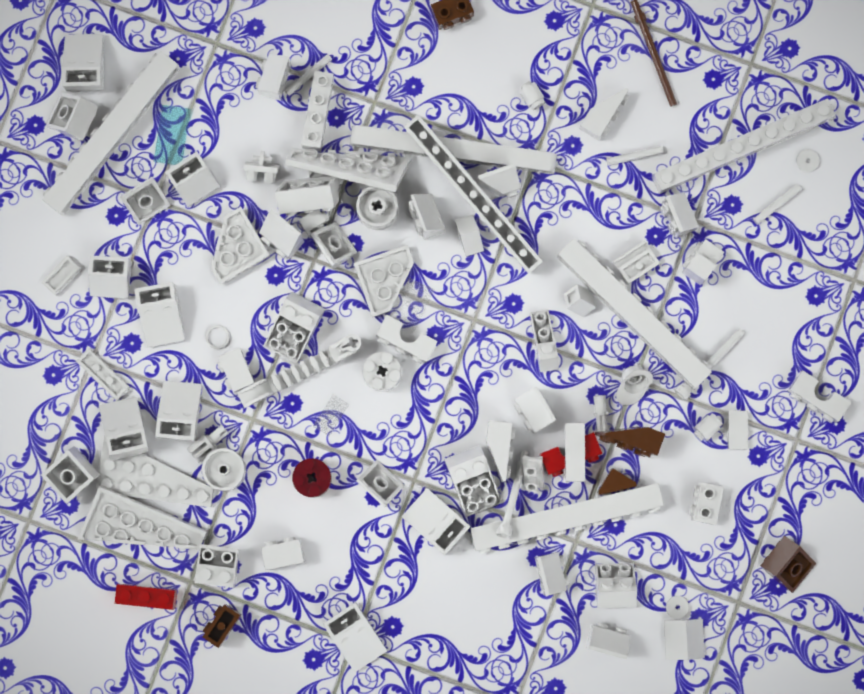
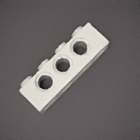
(317, 111)

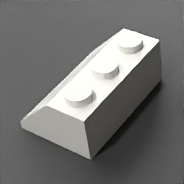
(307, 195)

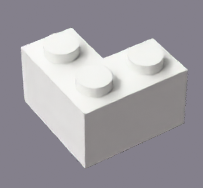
(702, 263)

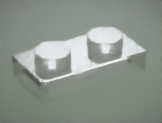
(331, 415)

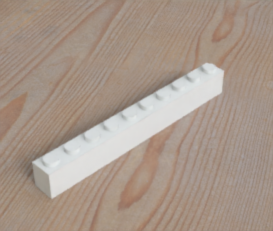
(111, 133)
(743, 146)
(473, 194)
(634, 314)
(570, 516)

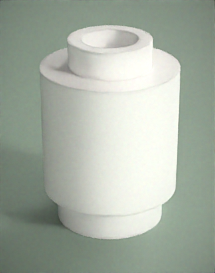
(532, 95)
(707, 427)

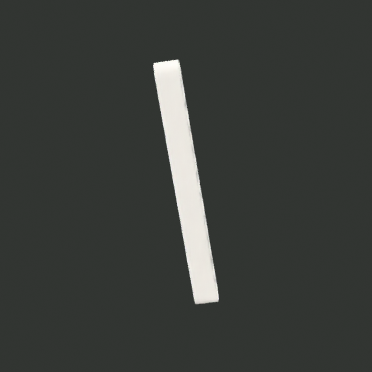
(462, 150)

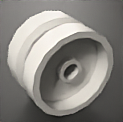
(382, 217)
(235, 469)

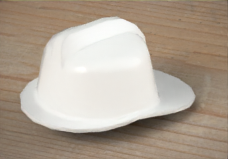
(633, 385)

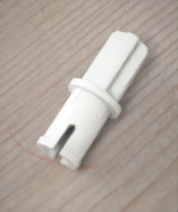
(600, 412)

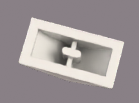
(469, 235)

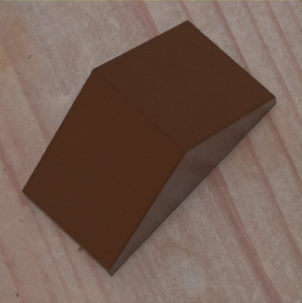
(614, 482)

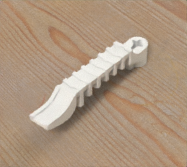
(268, 387)

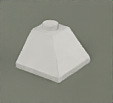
(501, 181)

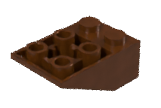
(641, 439)

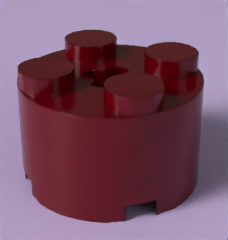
(322, 475)

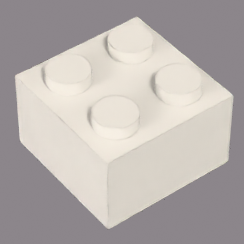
(70, 474)

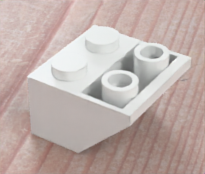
(192, 179)
(679, 214)
(109, 276)
(217, 566)
(615, 585)

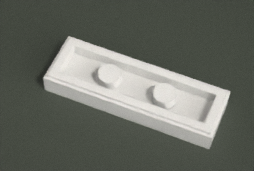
(103, 374)
(574, 452)

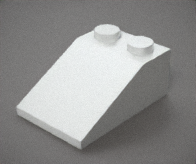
(280, 235)

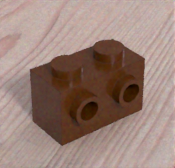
(451, 12)
(222, 625)

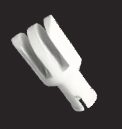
(207, 443)

